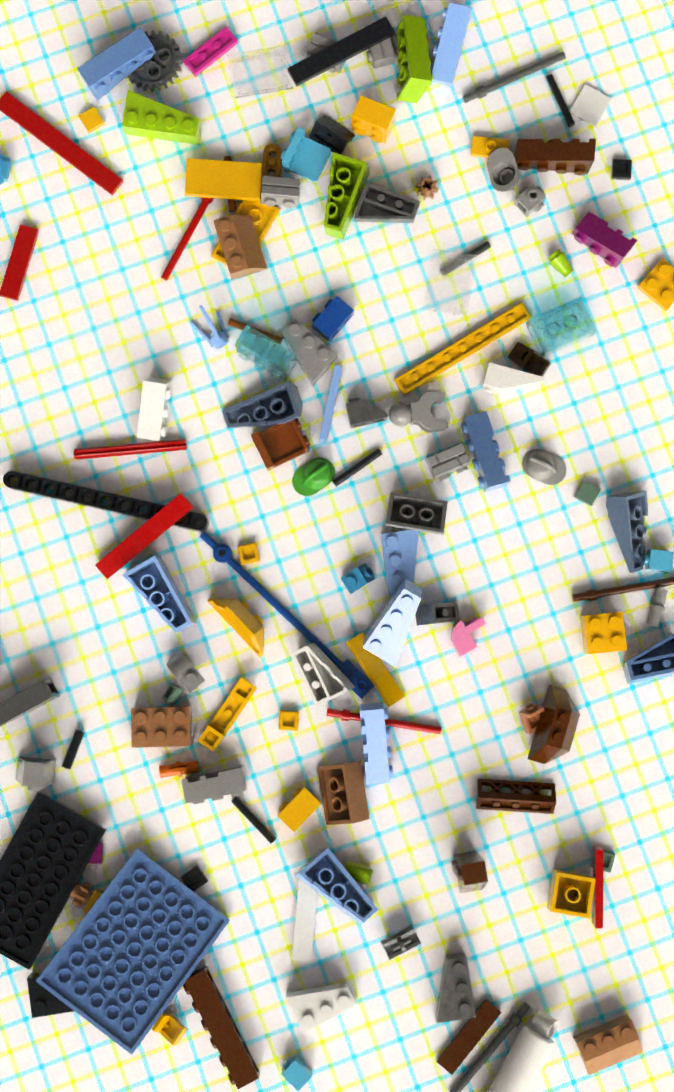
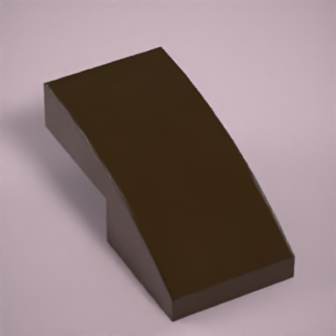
(528, 360)

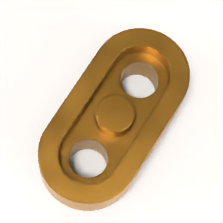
(269, 163)

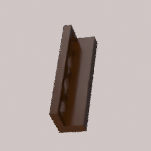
(515, 800)

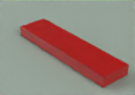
(19, 262)
(597, 902)

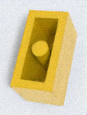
(299, 808)

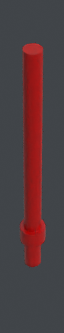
(186, 237)
(346, 715)

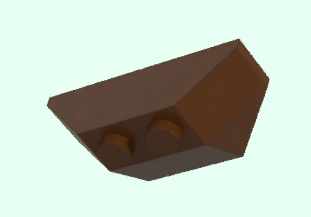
(555, 726)

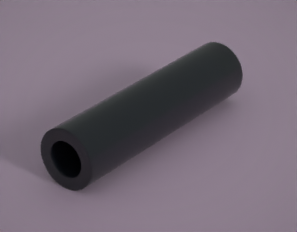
(73, 749)

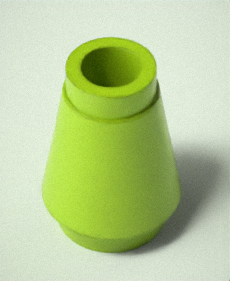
(560, 263)
(359, 872)

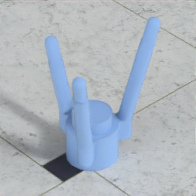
(218, 338)

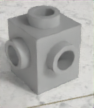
(530, 199)

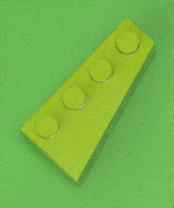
(413, 59)

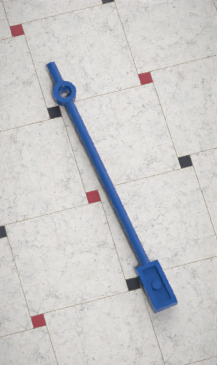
(356, 677)

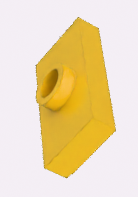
(485, 145)

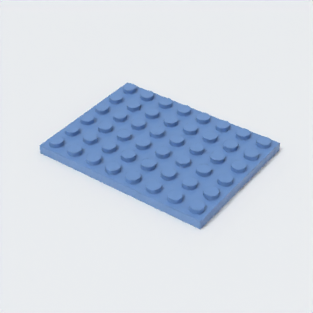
(133, 951)

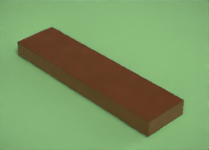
(468, 1036)

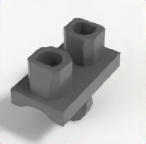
(400, 942)

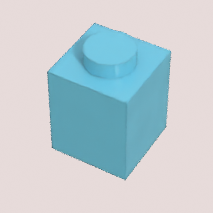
(658, 560)
(296, 1072)

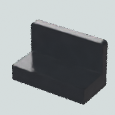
(331, 134)

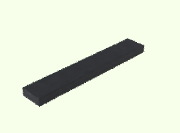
(341, 51)

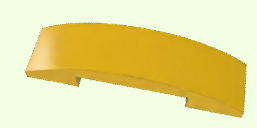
(227, 714)

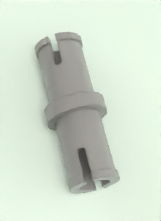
(657, 607)

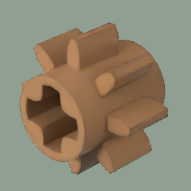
(428, 182)
(81, 894)

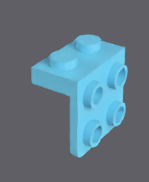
(305, 156)

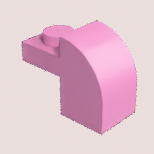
(461, 637)

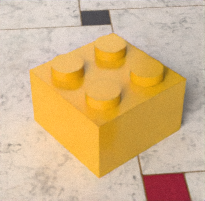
(373, 120)
(603, 633)
(571, 893)

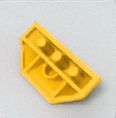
(242, 621)

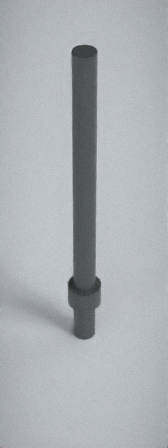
(482, 91)
(514, 1020)

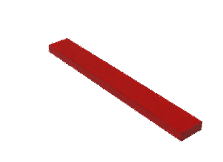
(60, 144)

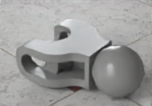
(419, 413)

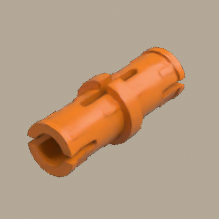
(178, 769)

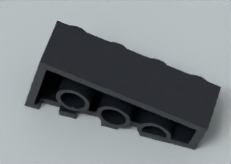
(42, 1001)

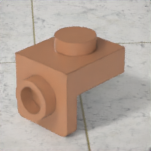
(530, 717)

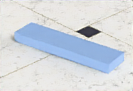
(330, 403)

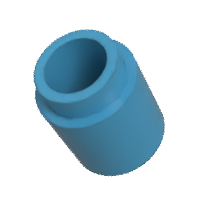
(5, 167)

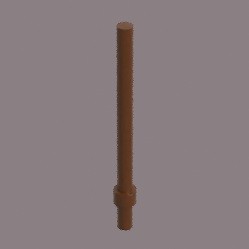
(593, 594)

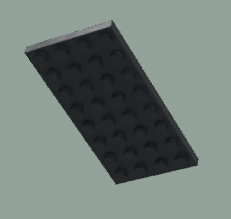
(40, 874)

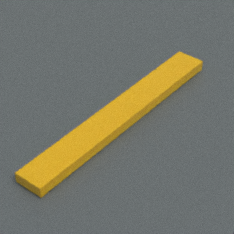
(462, 349)

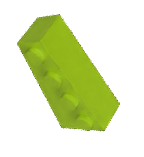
(158, 121)
(344, 191)

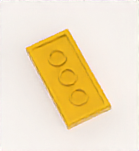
(223, 179)
(262, 218)

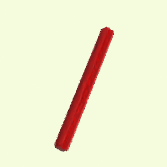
(130, 449)

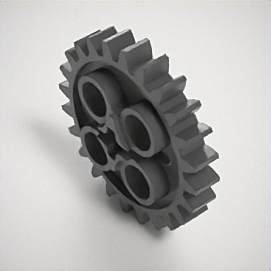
(163, 46)

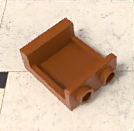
(280, 443)

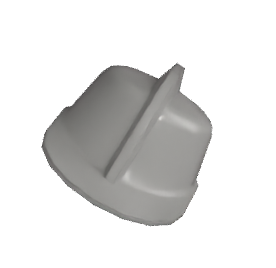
(503, 170)
(544, 466)

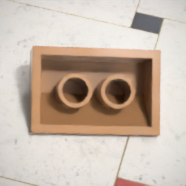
(240, 245)
(343, 793)
(608, 1044)

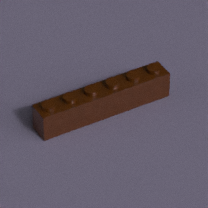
(222, 1028)

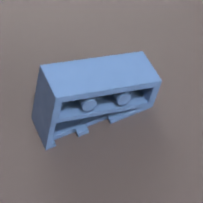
(651, 663)

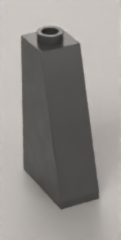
(27, 700)

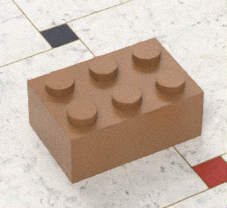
(161, 726)

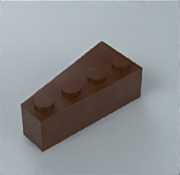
(555, 155)
(470, 871)

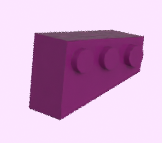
(603, 240)

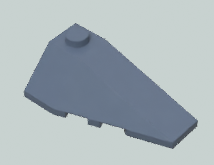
(267, 408)
(626, 516)

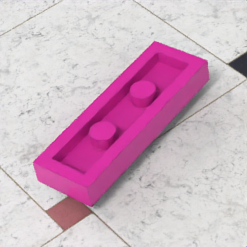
(210, 51)

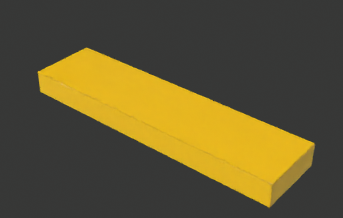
(375, 671)

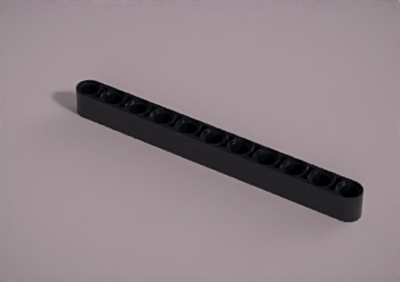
(97, 498)

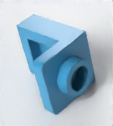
(358, 578)

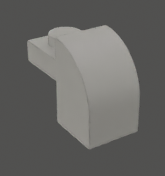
(185, 671)

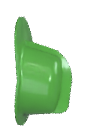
(313, 476)

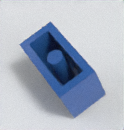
(332, 319)

